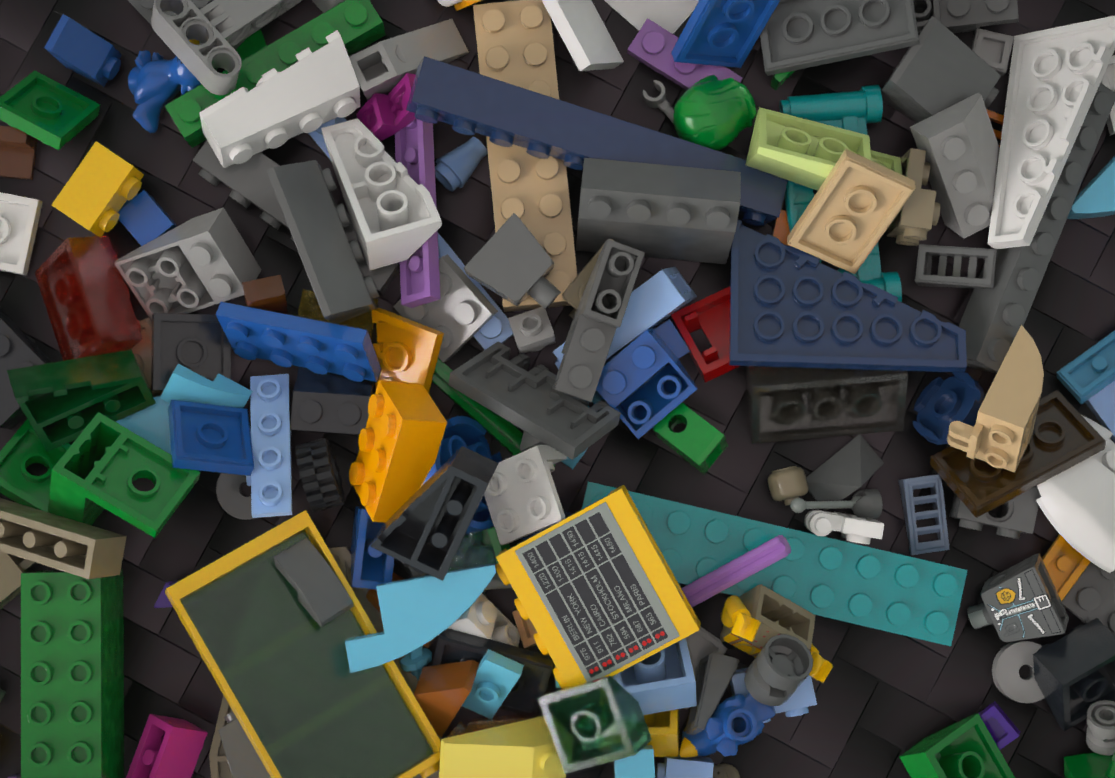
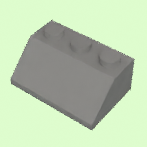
(962, 163)

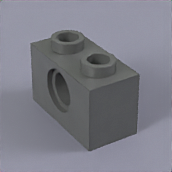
(1015, 518)

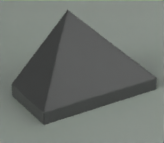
(844, 471)

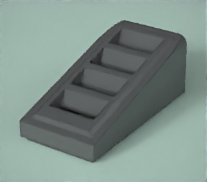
(924, 266)
(711, 682)

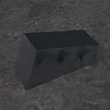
(437, 516)

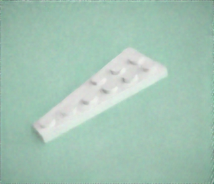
(1045, 106)

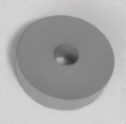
(1006, 672)

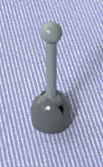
(864, 503)

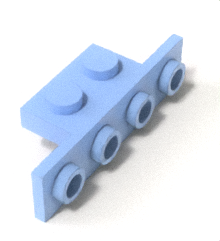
(270, 446)

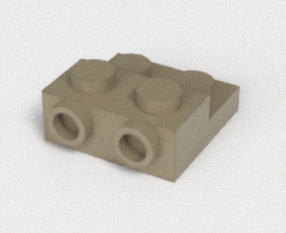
(920, 209)

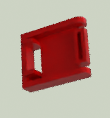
(713, 317)

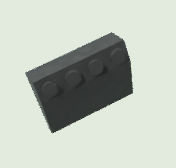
(659, 209)

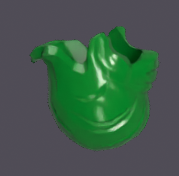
(714, 112)

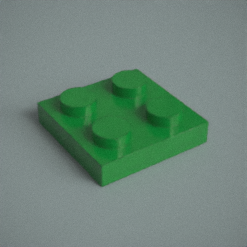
(47, 110)

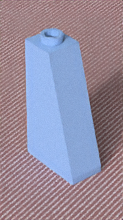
(647, 308)

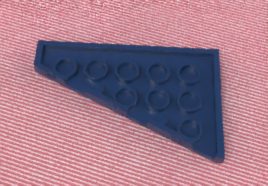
(810, 316)

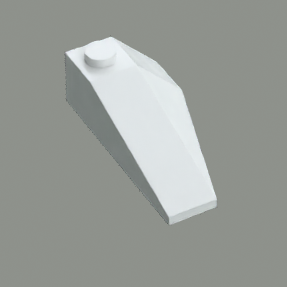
(384, 203)

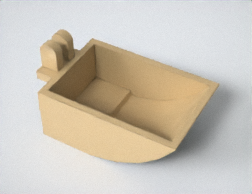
(1007, 411)

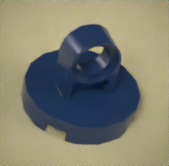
(947, 401)

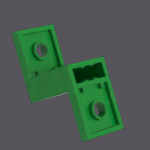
(95, 476)

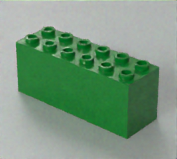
(72, 676)

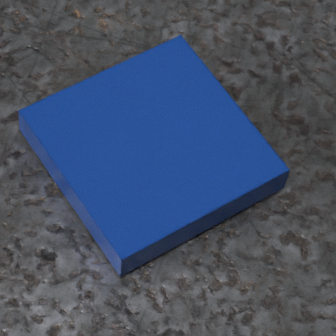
(210, 438)

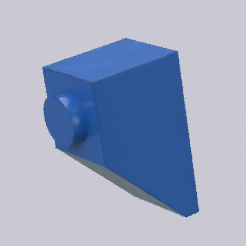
(83, 51)
(368, 565)

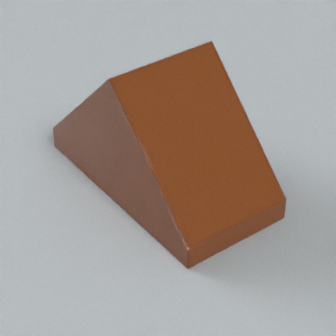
(443, 691)

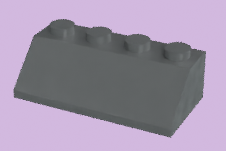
(323, 240)

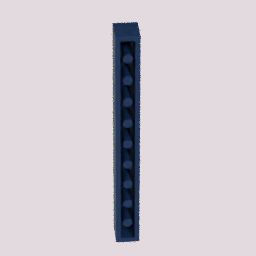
(572, 132)

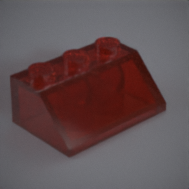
(87, 299)

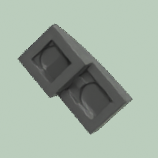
(314, 581)

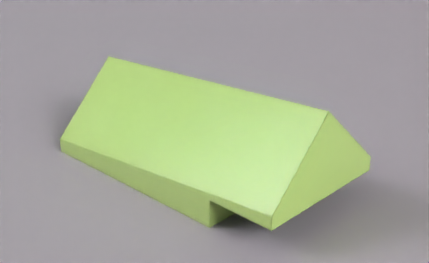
(805, 148)

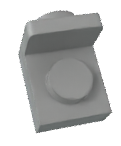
(532, 330)

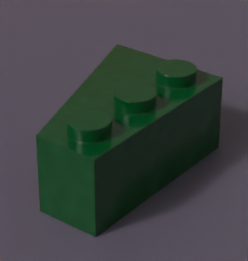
(69, 393)

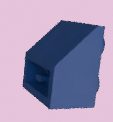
(645, 382)

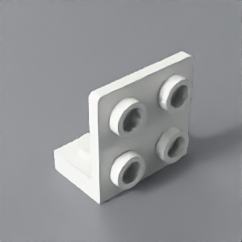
(524, 494)

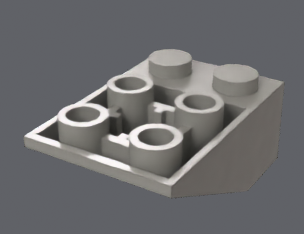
(190, 266)

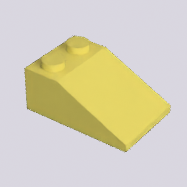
(502, 751)

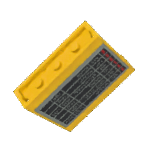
(597, 591)

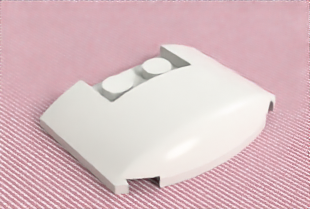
(1083, 504)

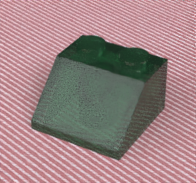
(594, 723)

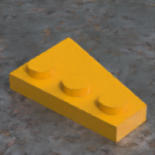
(405, 348)

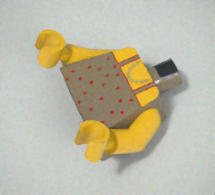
(763, 614)

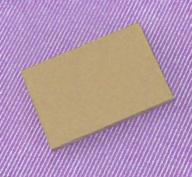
(850, 211)

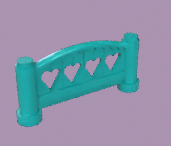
(850, 112)

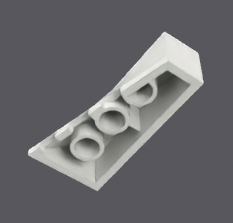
(283, 104)

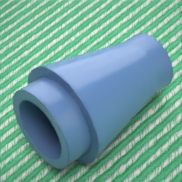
(459, 164)

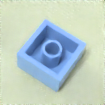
(662, 680)

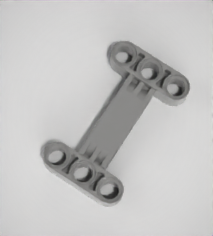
(219, 28)

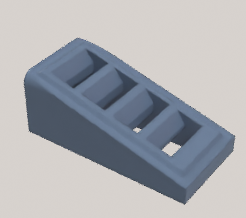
(937, 499)

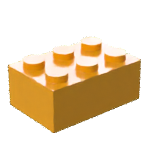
(396, 447)

